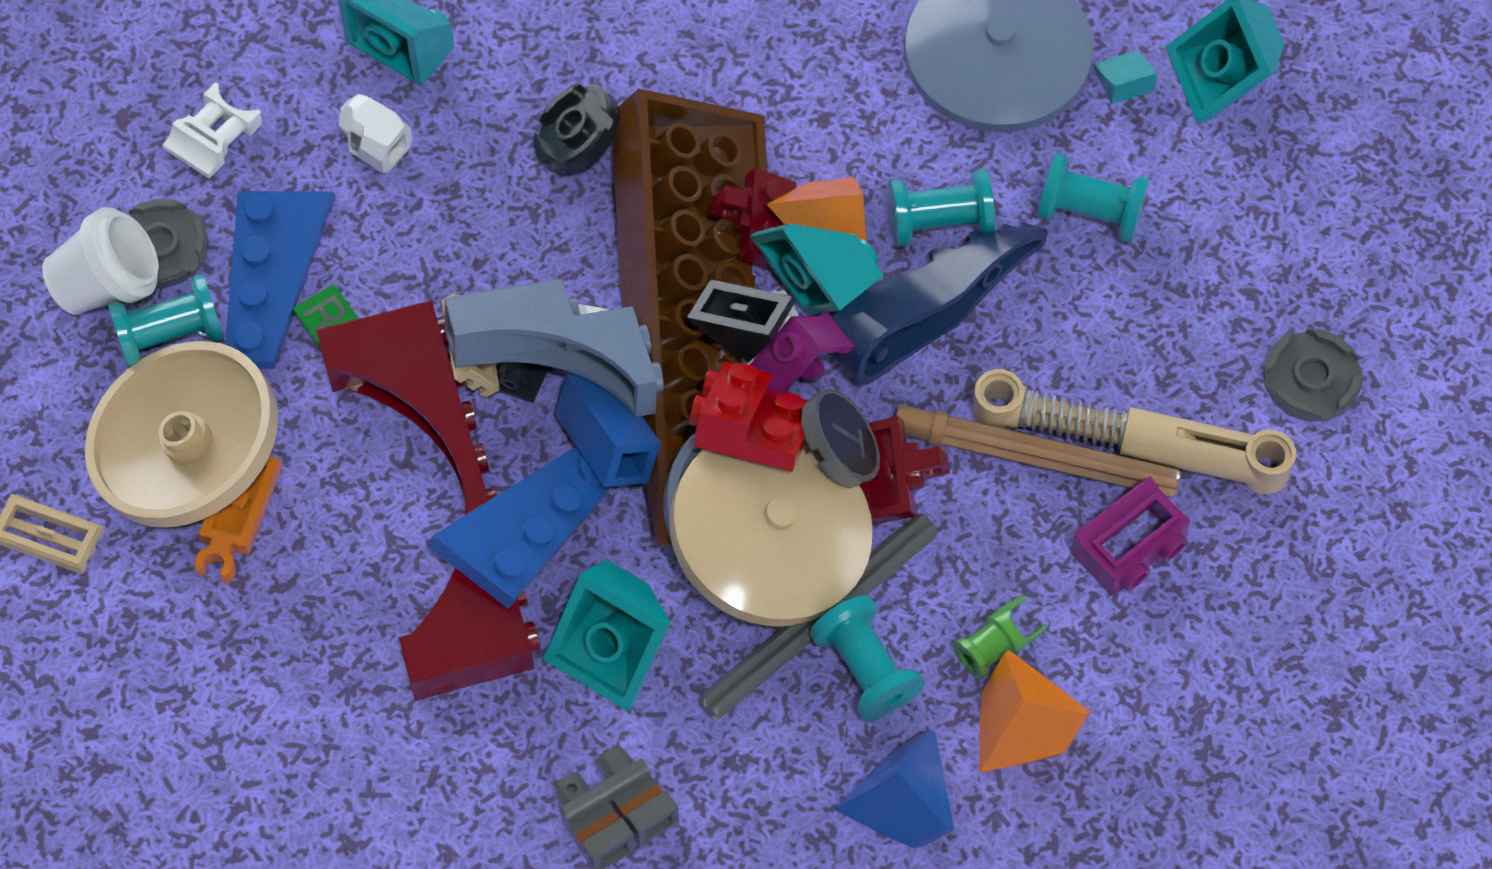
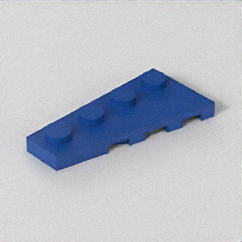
(270, 267)
(522, 528)

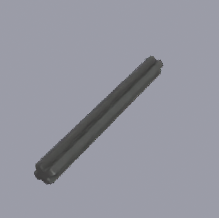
(792, 639)

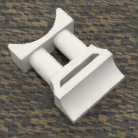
(202, 147)

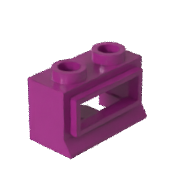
(797, 349)
(1133, 566)

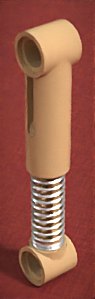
(1141, 433)

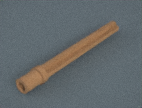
(1035, 450)

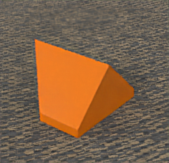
(824, 205)
(1024, 716)

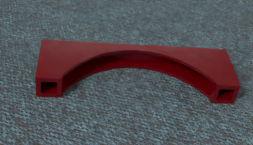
(405, 365)

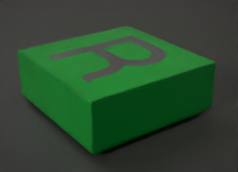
(323, 310)

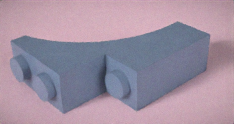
(546, 328)

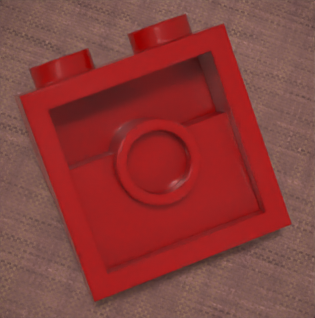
(747, 419)

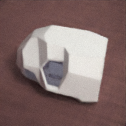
(374, 132)

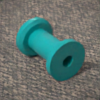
(1093, 197)
(941, 207)
(166, 321)
(850, 631)

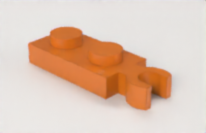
(237, 524)

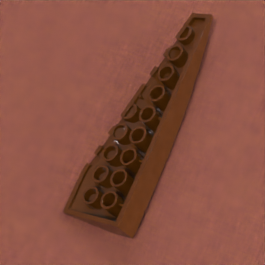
(666, 169)

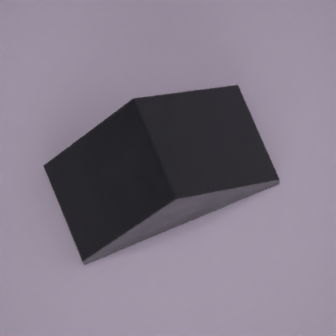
(740, 316)

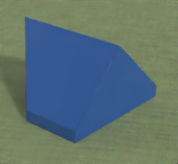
(904, 795)

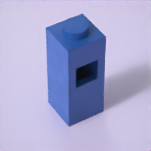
(607, 433)

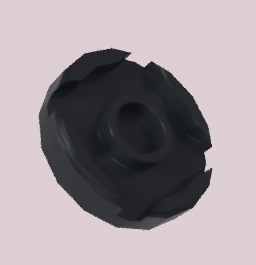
(576, 128)

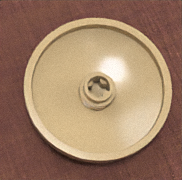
(181, 434)
(769, 538)

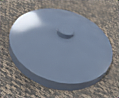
(999, 60)

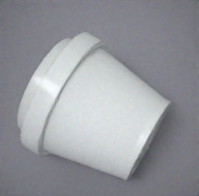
(102, 264)

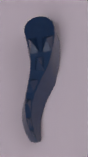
(919, 307)

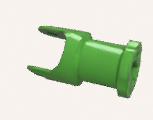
(993, 641)

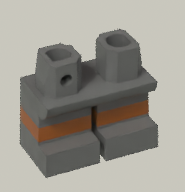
(617, 810)

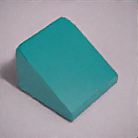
(1126, 76)

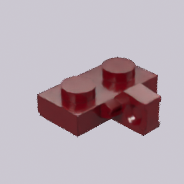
(750, 210)
(900, 472)

